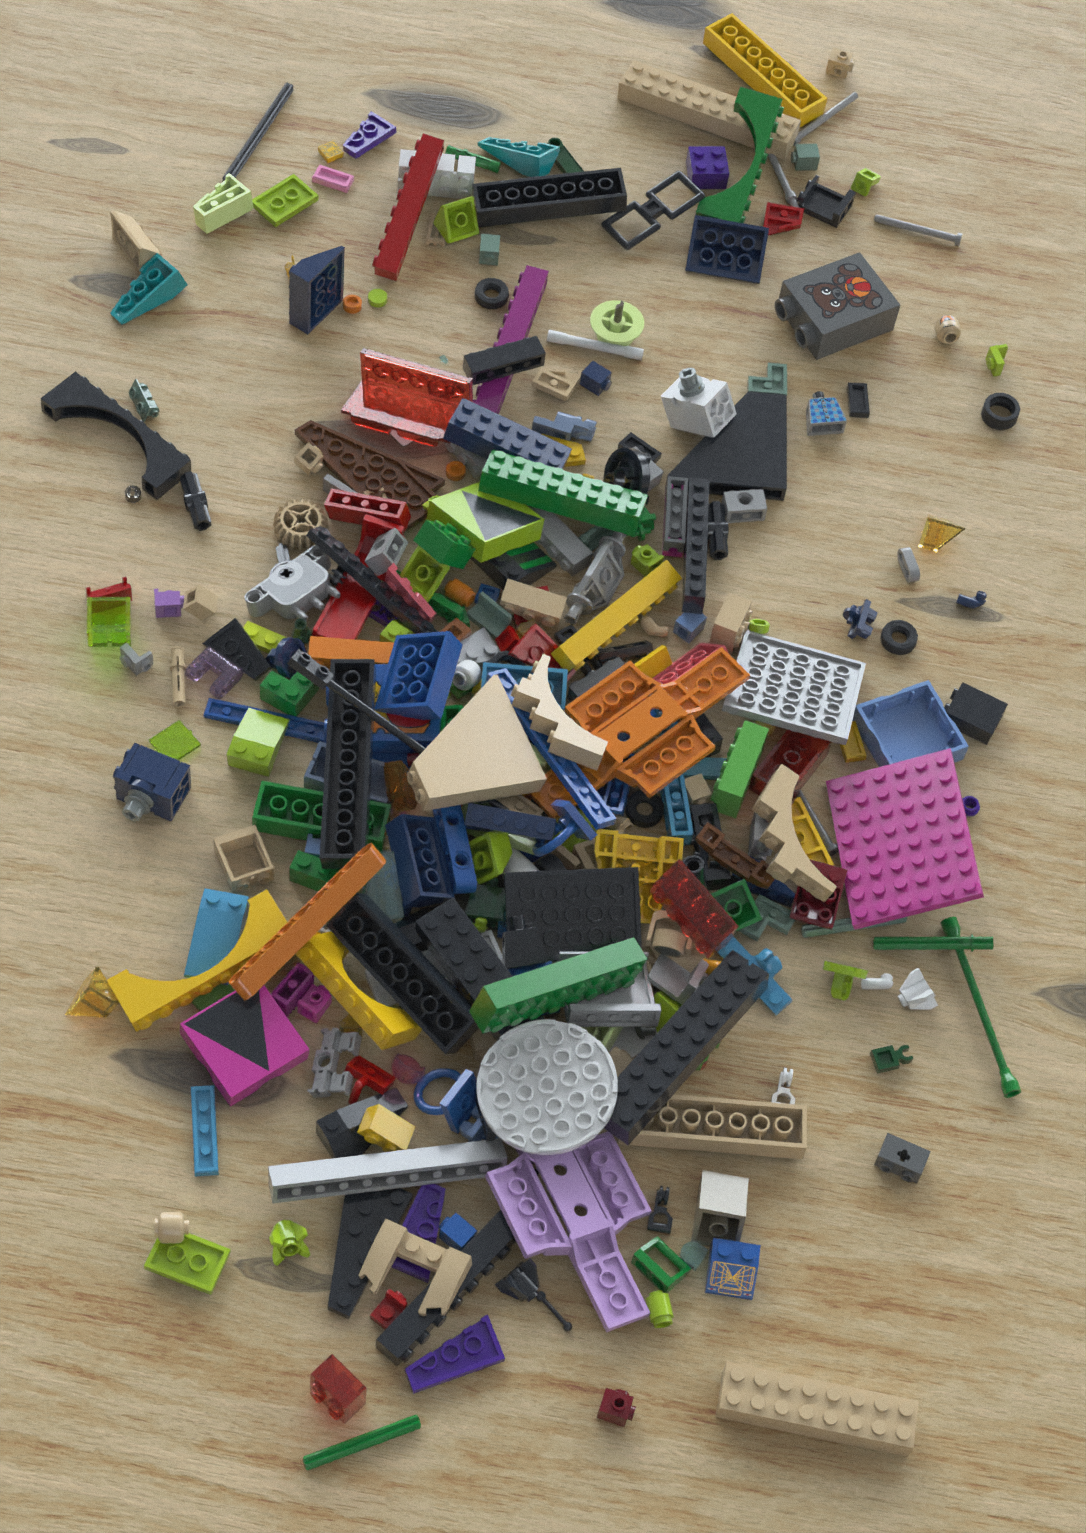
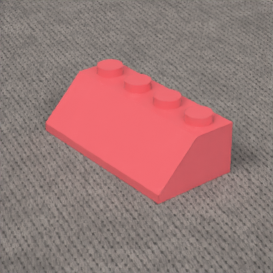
(687, 662)

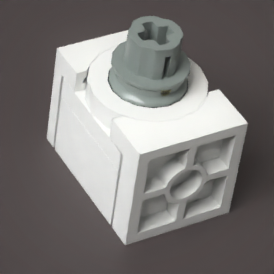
(698, 404)

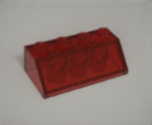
(694, 909)

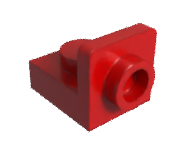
(507, 639)
(389, 1308)

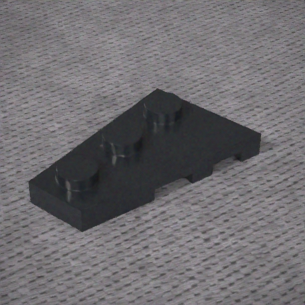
(238, 647)

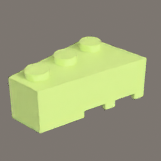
(223, 205)

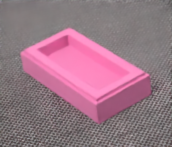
(333, 178)

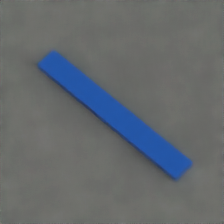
(234, 713)

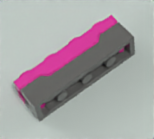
(675, 517)

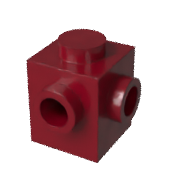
(616, 1407)

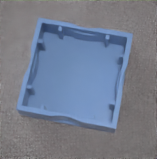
(908, 726)

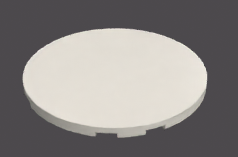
(547, 1087)

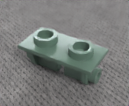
(143, 400)
(593, 535)

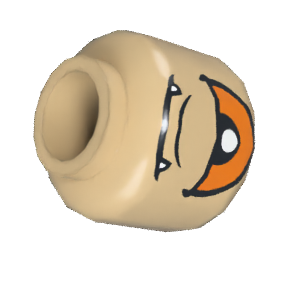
(947, 329)

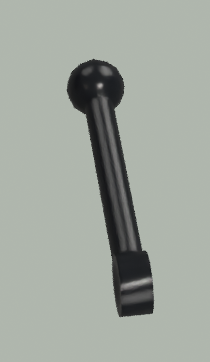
(541, 1297)

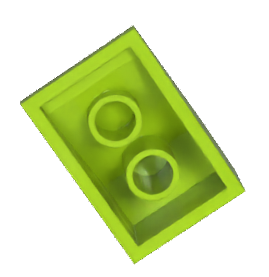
(257, 742)

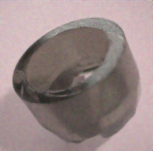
(137, 494)

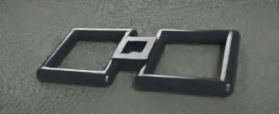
(653, 209)

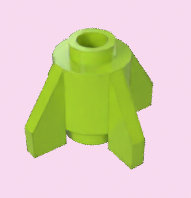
(288, 1240)

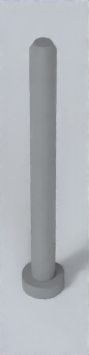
(919, 229)

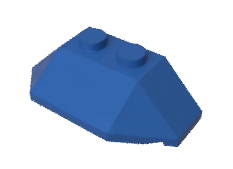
(615, 793)

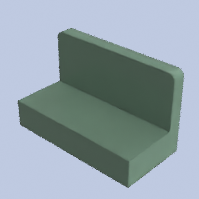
(489, 615)

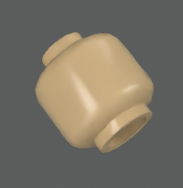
(171, 1227)

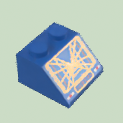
(732, 1268)

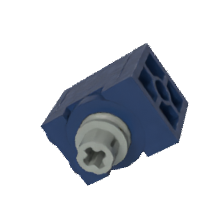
(151, 783)

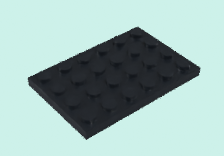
(576, 907)

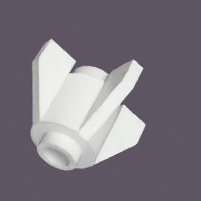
(916, 992)

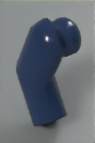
(972, 602)

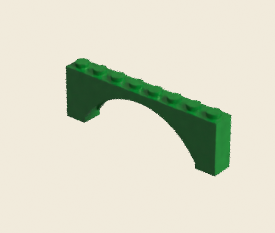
(760, 115)

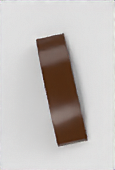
(732, 858)

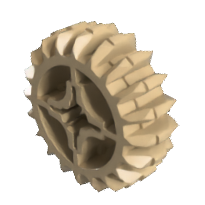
(299, 517)

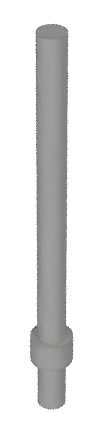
(823, 118)
(790, 195)

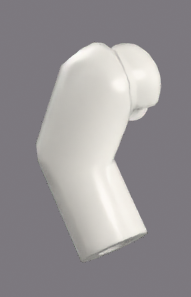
(884, 982)

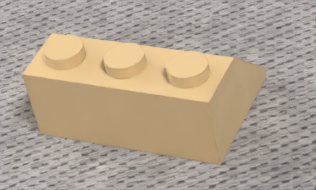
(132, 240)

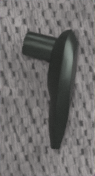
(645, 1031)

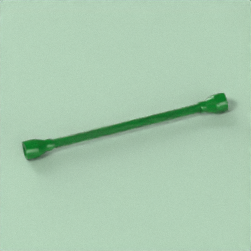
(1009, 1083)

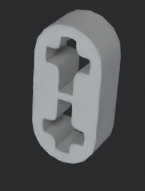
(908, 564)

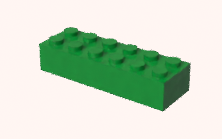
(298, 811)

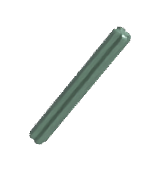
(840, 925)

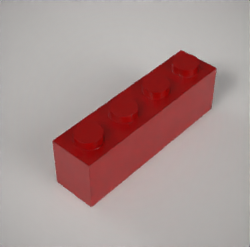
(352, 508)

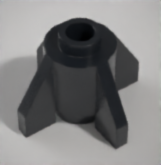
(521, 1282)

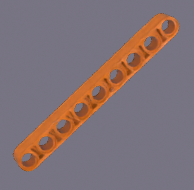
(307, 921)

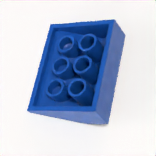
(419, 675)

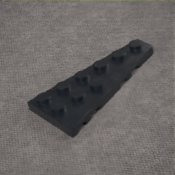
(359, 1226)

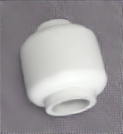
(467, 675)

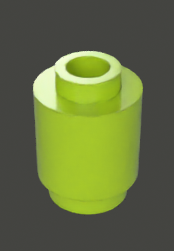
(660, 1309)

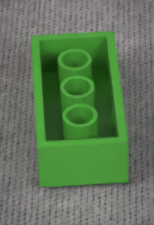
(738, 768)

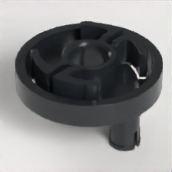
(632, 466)

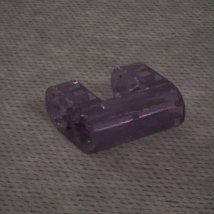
(228, 672)

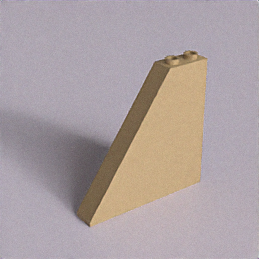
(477, 755)

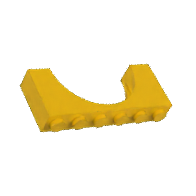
(384, 1024)

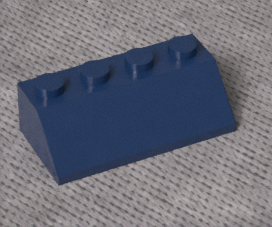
(419, 860)

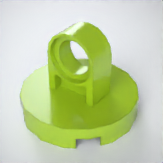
(843, 978)

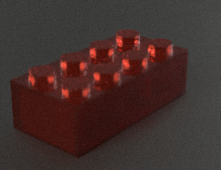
(795, 751)

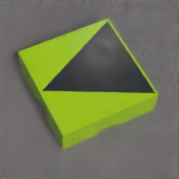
(487, 520)

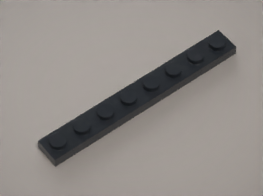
(367, 579)

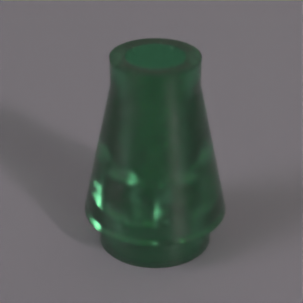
(301, 631)

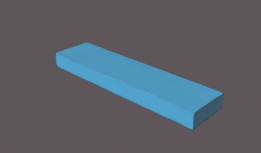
(204, 1130)

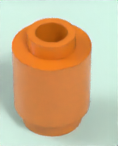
(459, 592)

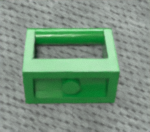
(653, 1271)

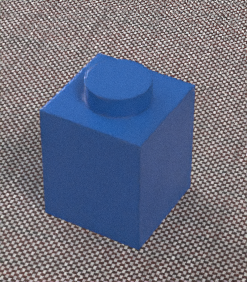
(456, 1232)

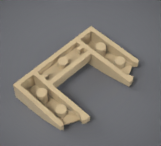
(448, 1264)

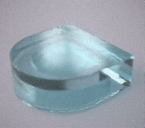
(693, 1254)

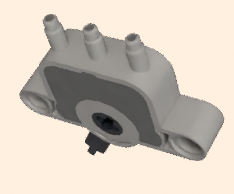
(293, 585)

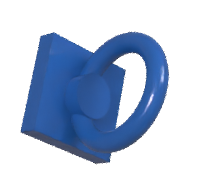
(570, 822)
(457, 1103)

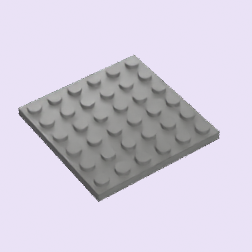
(796, 688)

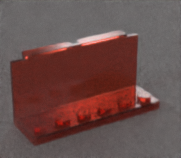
(406, 397)

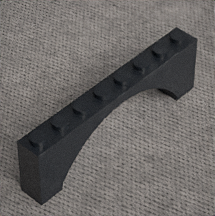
(81, 399)

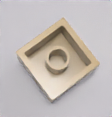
(731, 622)

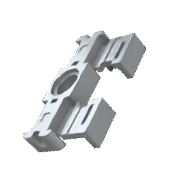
(326, 1077)

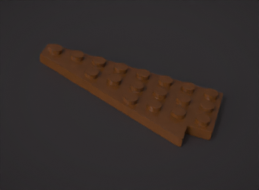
(370, 469)

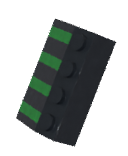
(518, 564)

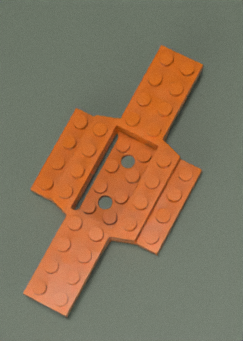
(624, 706)

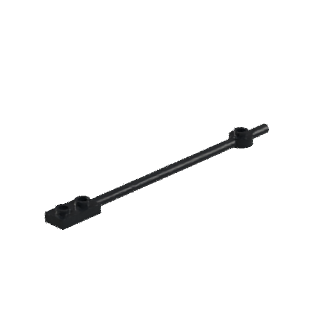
(323, 677)

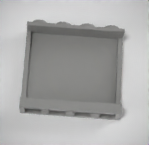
(621, 1008)

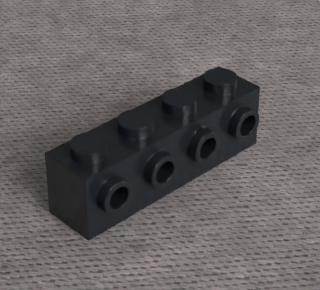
(504, 360)

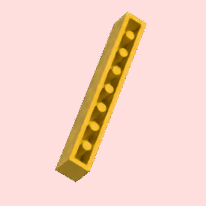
(616, 616)

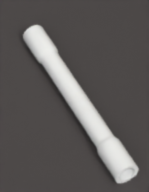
(626, 351)

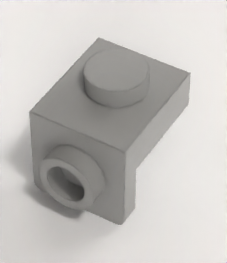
(131, 659)

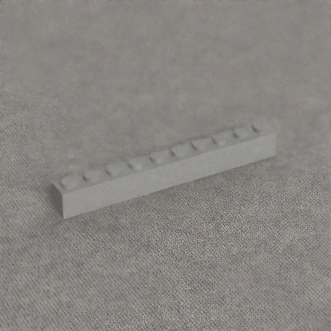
(555, 536)
(384, 1170)

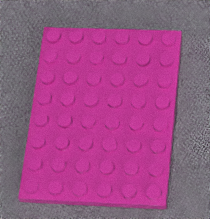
(903, 839)

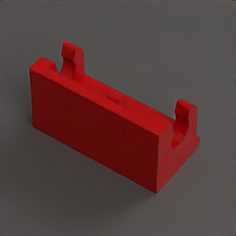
(119, 590)

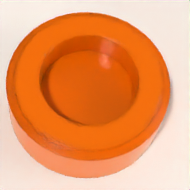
(352, 304)
(455, 471)

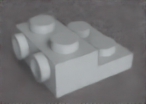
(756, 848)

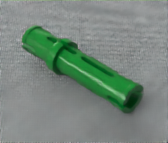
(481, 161)

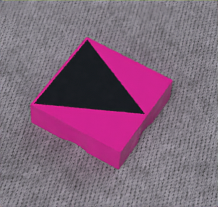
(244, 1043)

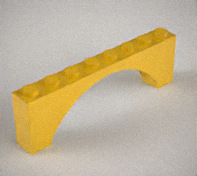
(150, 999)

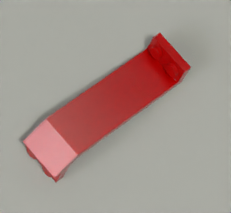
(347, 614)

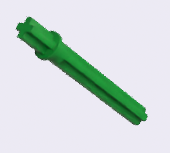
(934, 943)

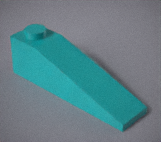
(524, 158)
(153, 287)

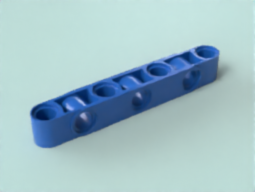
(456, 848)

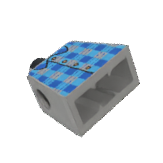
(824, 416)

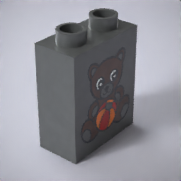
(837, 306)

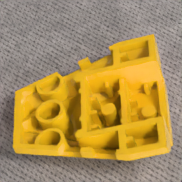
(649, 854)

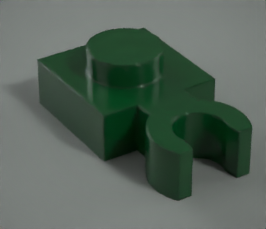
(888, 1059)

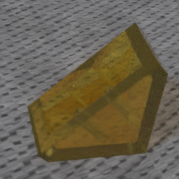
(938, 532)
(94, 997)

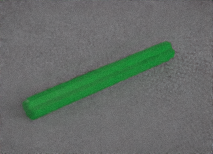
(361, 1442)

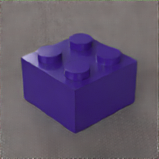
(707, 166)

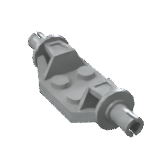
(600, 579)

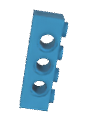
(677, 810)

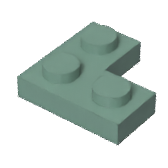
(772, 384)
(772, 915)

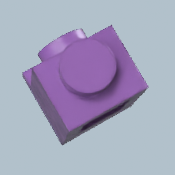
(168, 603)

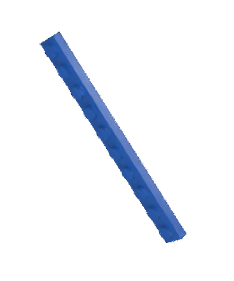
(566, 770)

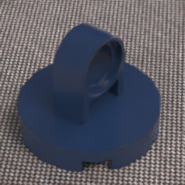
(283, 652)

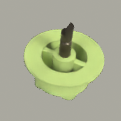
(617, 322)

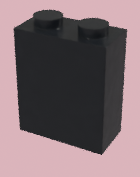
(975, 712)

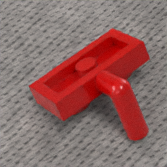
(367, 1074)

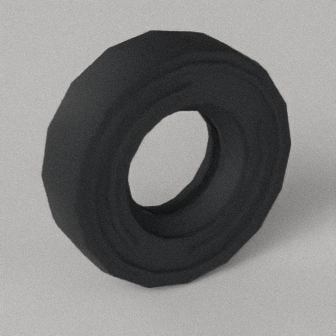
(491, 284)
(893, 646)
(640, 820)

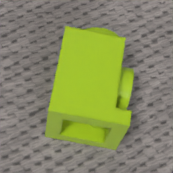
(645, 559)

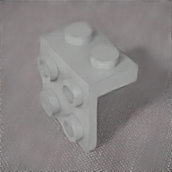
(675, 979)

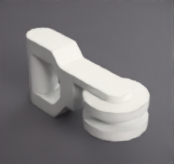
(784, 1077)

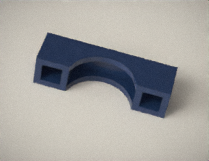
(510, 822)

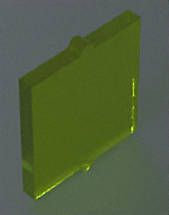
(175, 741)

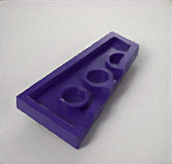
(423, 1222)
(464, 1354)

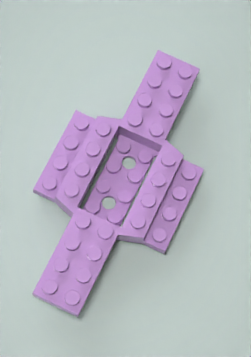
(603, 1185)

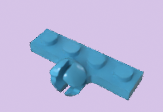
(774, 997)

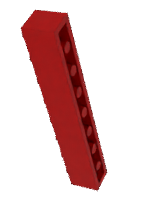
(409, 207)

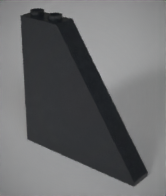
(746, 451)

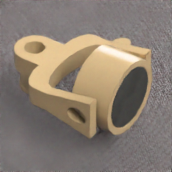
(668, 941)

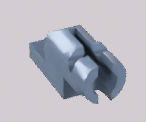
(565, 427)

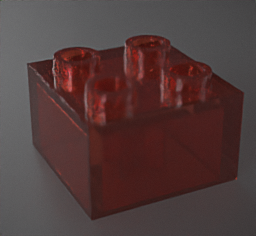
(337, 1389)

